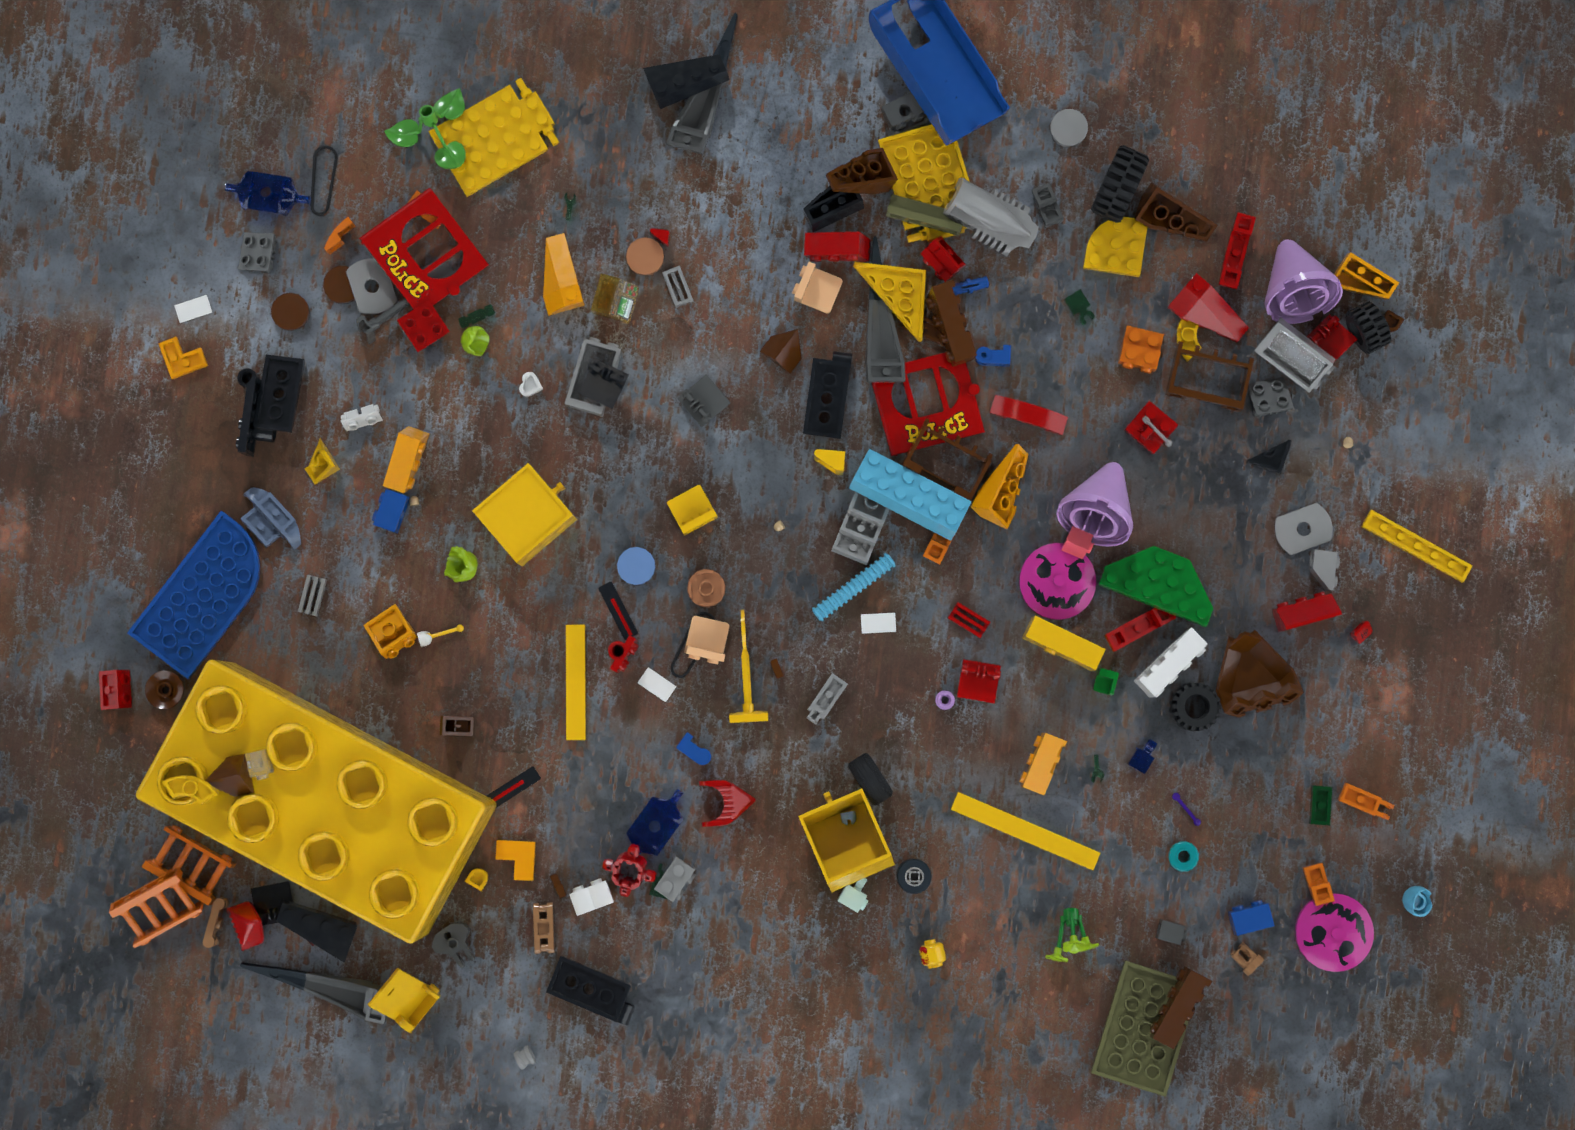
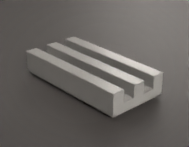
(683, 301)
(305, 592)

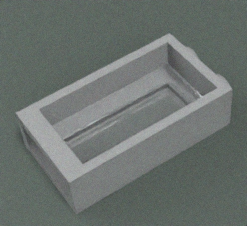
(590, 350)
(1295, 355)

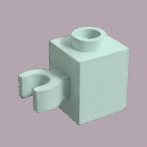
(853, 897)

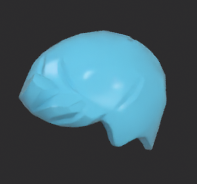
(1417, 901)

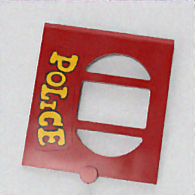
(387, 248)
(960, 420)

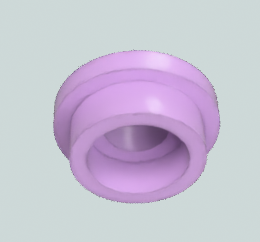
(949, 695)

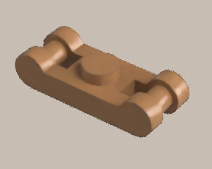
(215, 922)
(543, 928)

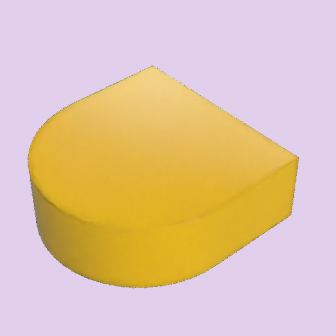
(477, 878)

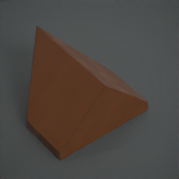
(784, 350)
(232, 776)

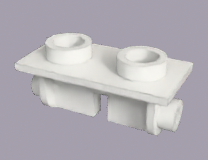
(353, 420)

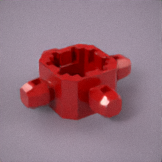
(630, 857)

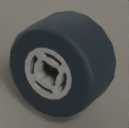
(908, 873)

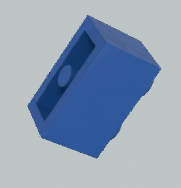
(391, 511)
(1250, 918)

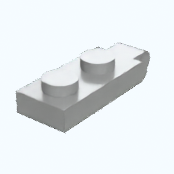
(826, 698)

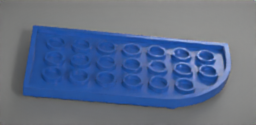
(201, 597)

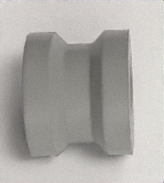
(524, 1057)

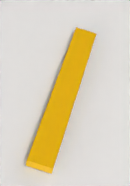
(1025, 831)

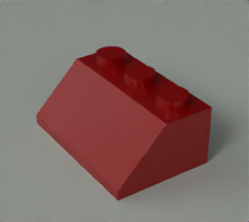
(1305, 611)

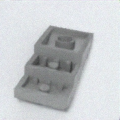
(860, 529)

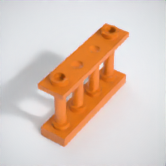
(189, 884)
(155, 889)

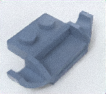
(270, 519)

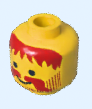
(932, 954)

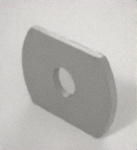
(369, 302)
(1315, 517)

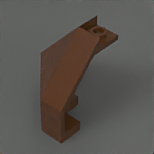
(1254, 676)

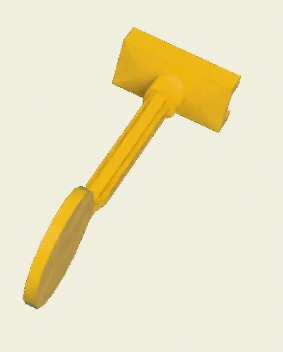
(748, 713)

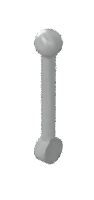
(925, 122)
(1146, 420)

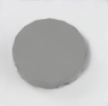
(1068, 127)

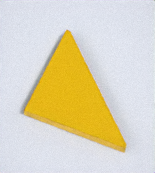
(900, 290)

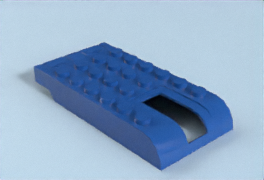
(944, 74)

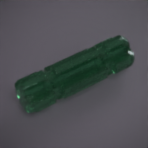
(476, 316)

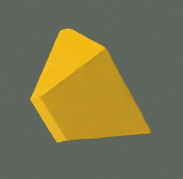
(321, 464)

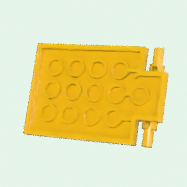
(498, 136)
(925, 172)

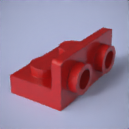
(115, 689)

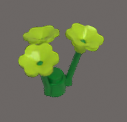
(1072, 919)

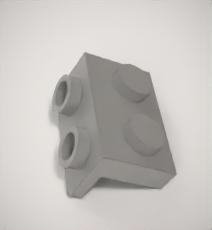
(674, 879)

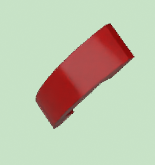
(1236, 250)
(1029, 414)
(1137, 628)

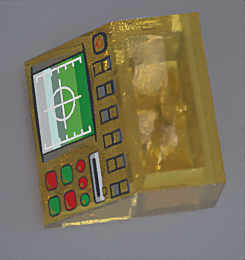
(614, 298)

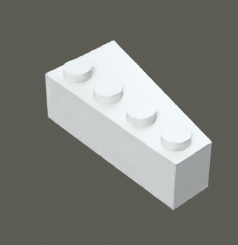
(1171, 663)

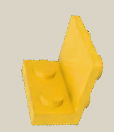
(692, 509)

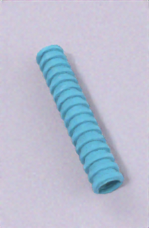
(853, 587)

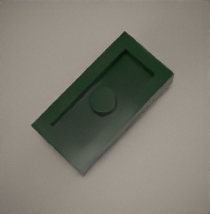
(1320, 805)

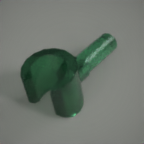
(570, 203)
(1097, 772)

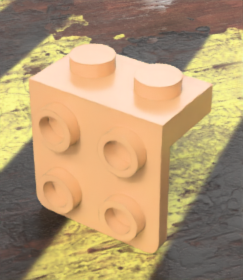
(817, 288)
(706, 639)

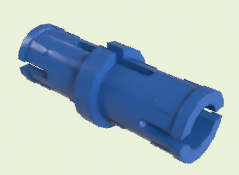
(981, 284)

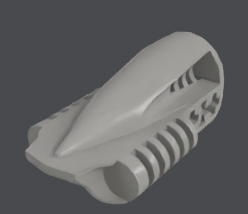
(991, 217)

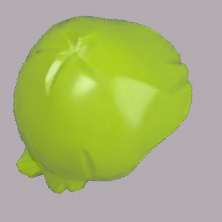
(474, 340)

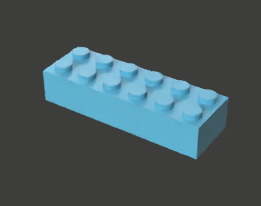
(910, 494)

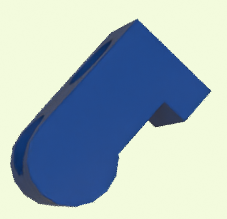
(994, 357)
(699, 755)

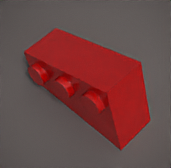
(837, 246)

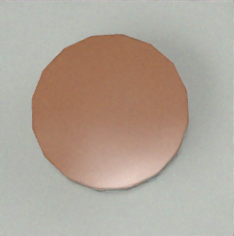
(645, 256)
(706, 588)

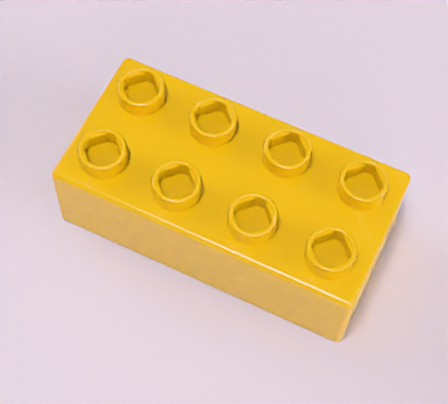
(335, 813)

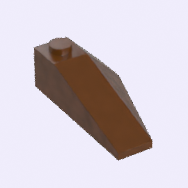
(864, 175)
(1167, 213)

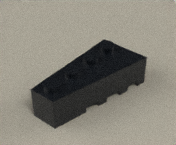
(685, 78)
(320, 928)

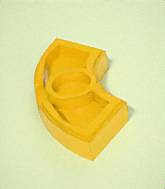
(1188, 335)
(190, 786)

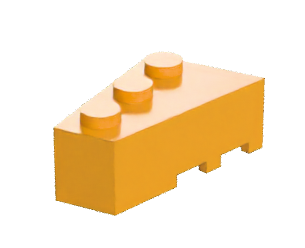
(1364, 278)
(405, 459)
(1042, 763)

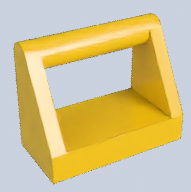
(831, 460)

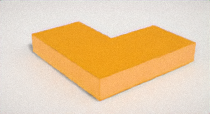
(179, 362)
(522, 852)

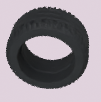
(870, 779)

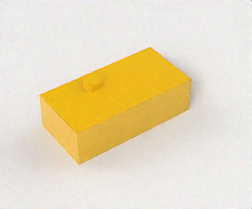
(1063, 643)

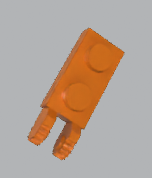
(1363, 801)

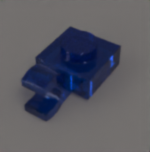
(1142, 759)

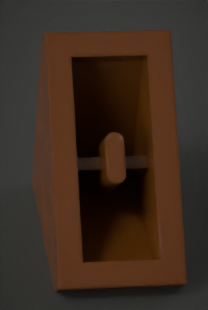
(456, 725)

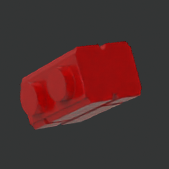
(942, 259)

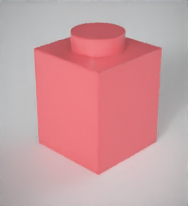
(1078, 542)

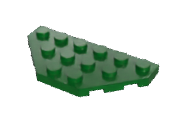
(1162, 582)

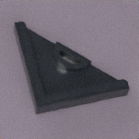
(1272, 459)

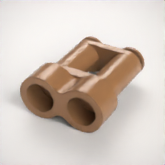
(1250, 965)

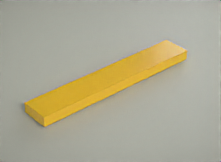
(1416, 546)
(575, 682)

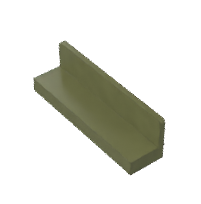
(921, 214)

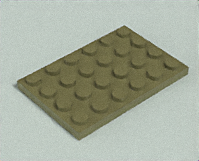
(1125, 1047)

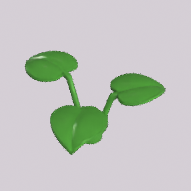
(449, 106)

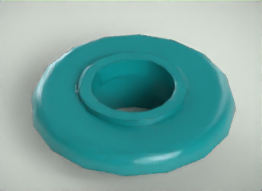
(1192, 860)

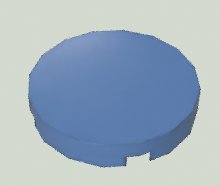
(636, 566)

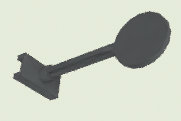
(370, 326)

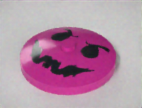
(1057, 582)
(1334, 933)

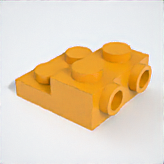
(390, 632)

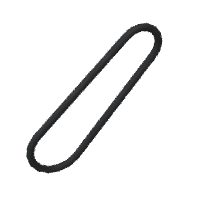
(313, 179)
(681, 646)

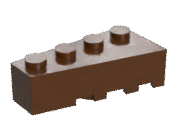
(950, 323)
(1179, 1007)

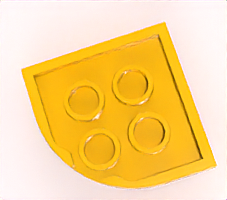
(1117, 247)

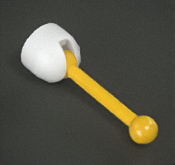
(425, 637)

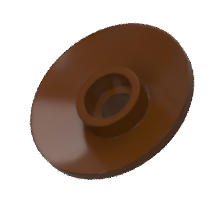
(155, 686)

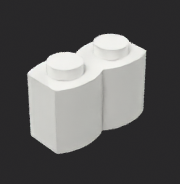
(592, 897)

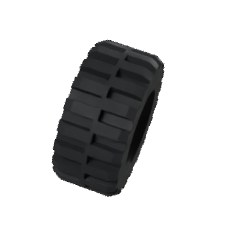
(1120, 184)

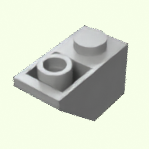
(1323, 568)

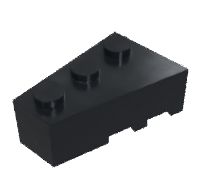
(831, 207)

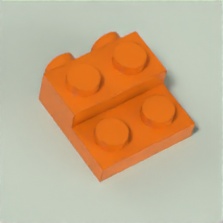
(1140, 349)

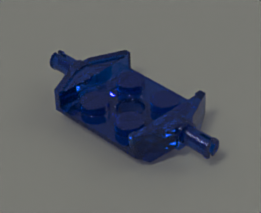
(282, 195)
(660, 810)

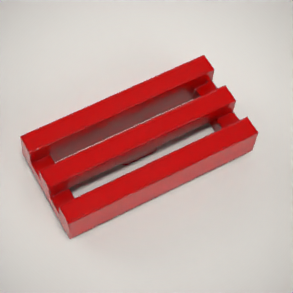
(982, 628)

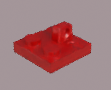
(1144, 433)

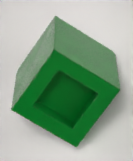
(1105, 681)

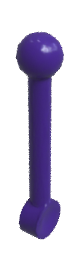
(1176, 796)

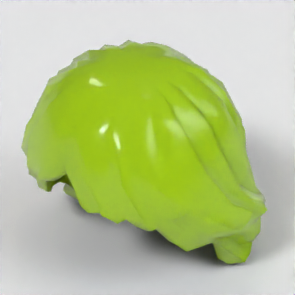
(461, 564)

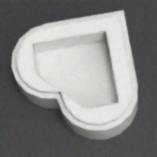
(530, 384)

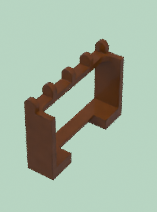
(1227, 403)
(927, 474)

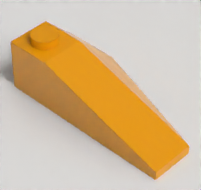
(560, 280)
(998, 494)

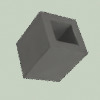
(1171, 932)

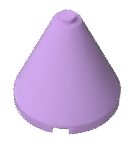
(1300, 285)
(1099, 507)

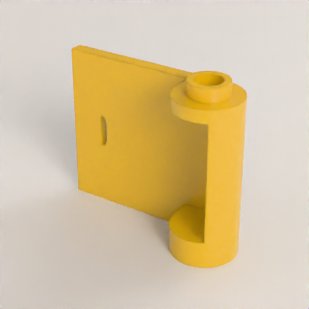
(405, 999)

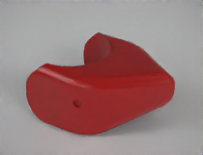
(735, 801)
(247, 925)

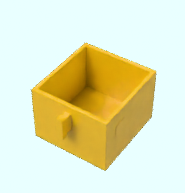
(525, 514)
(848, 850)

